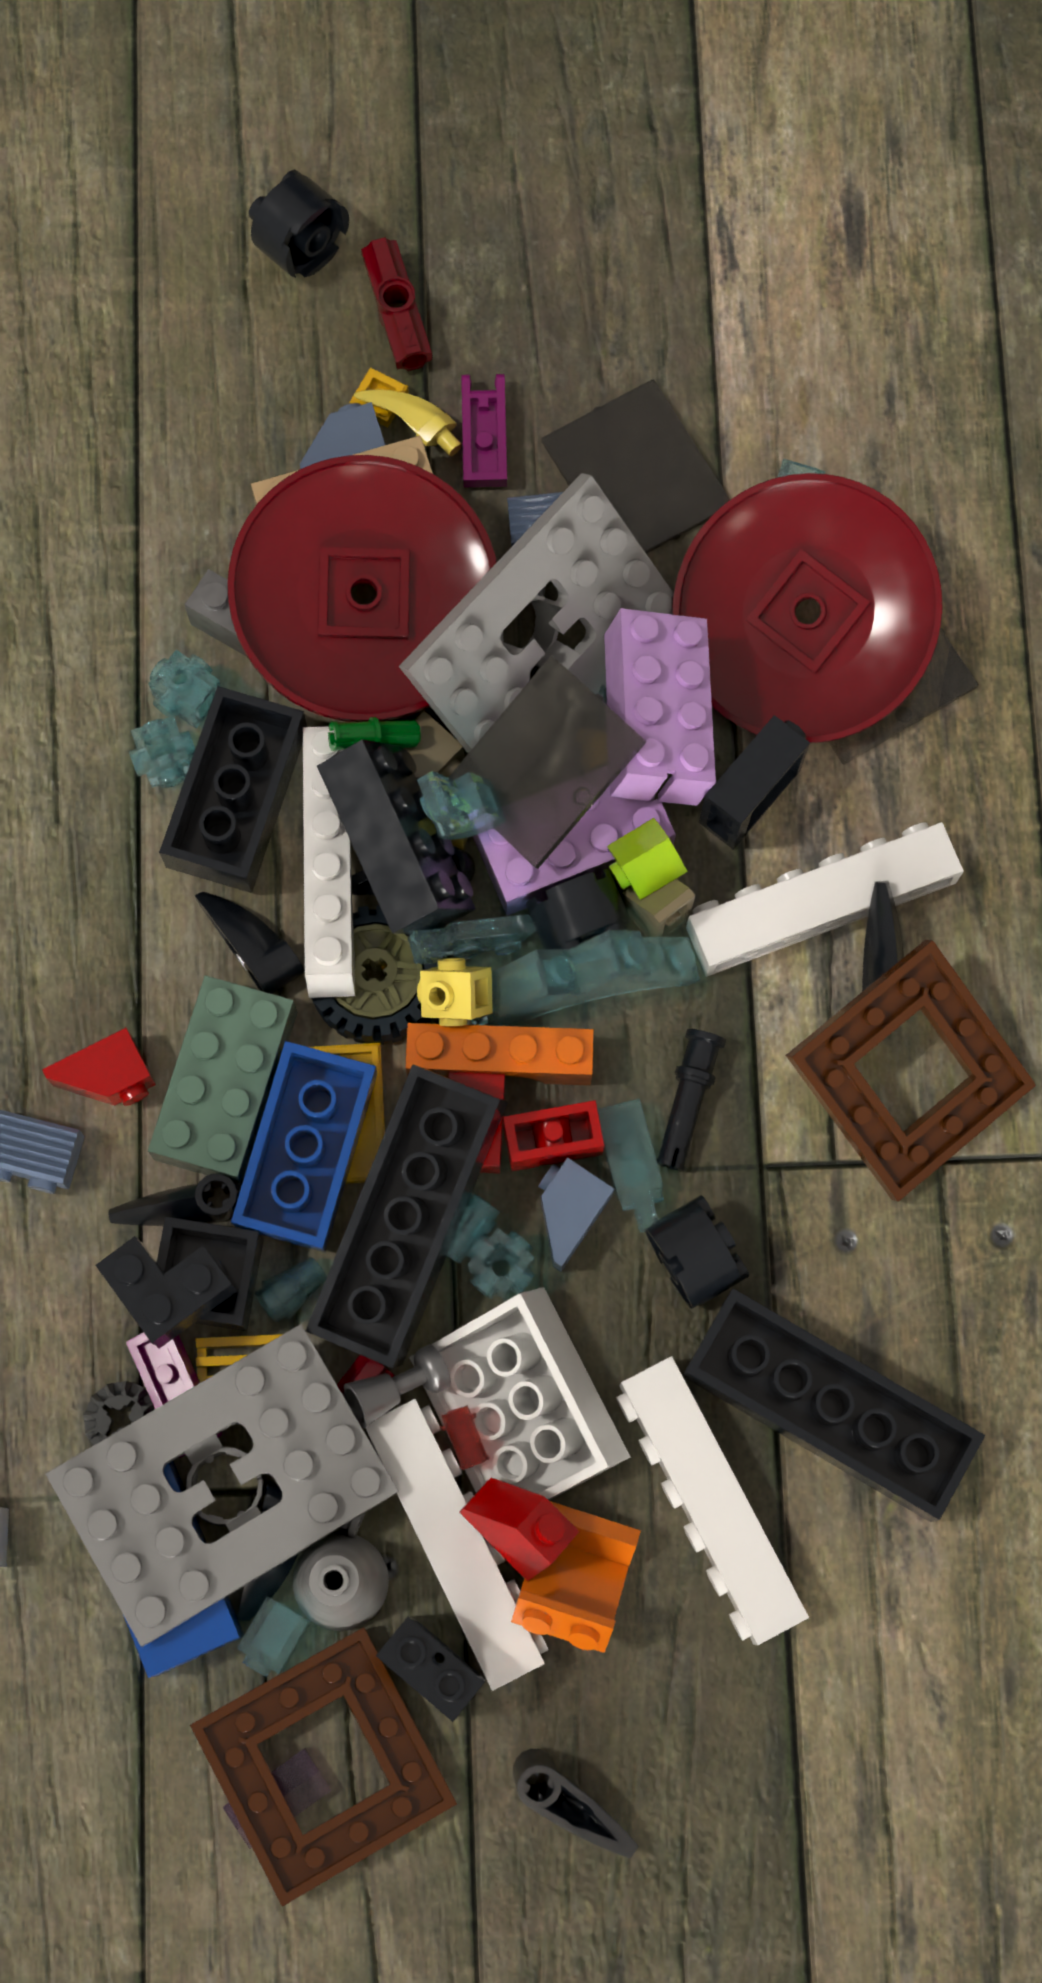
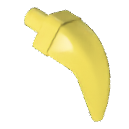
(420, 415)

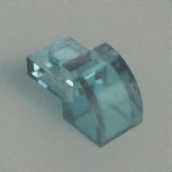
(460, 805)

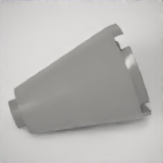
(362, 1588)

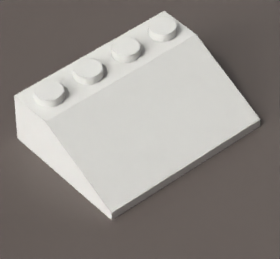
(529, 1398)

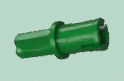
(391, 732)

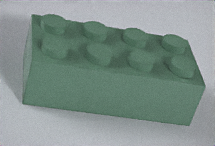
(222, 1079)

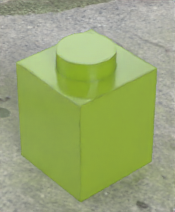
(645, 859)

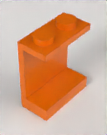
(583, 1586)

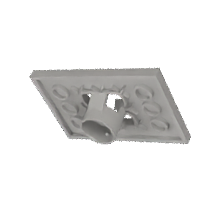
(597, 570)
(145, 1530)

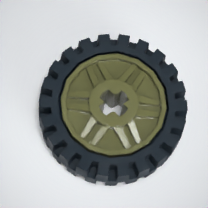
(380, 1008)

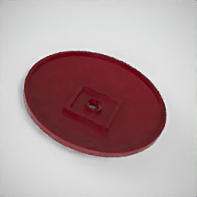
(318, 540)
(824, 544)

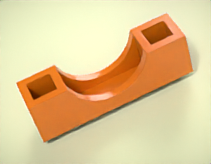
(534, 1053)

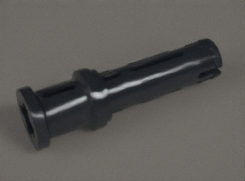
(694, 1078)

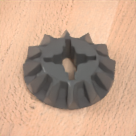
(118, 1397)

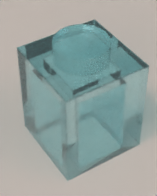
(273, 1637)

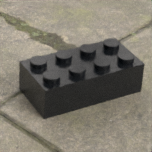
(234, 789)
(394, 837)

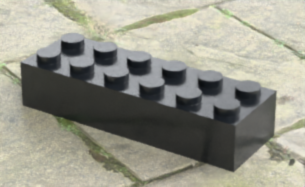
(406, 1217)
(834, 1406)

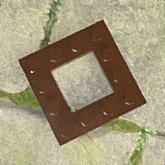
(828, 1058)
(415, 1787)

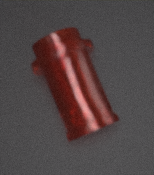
(464, 1437)

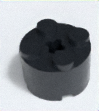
(298, 225)
(579, 911)
(696, 1252)

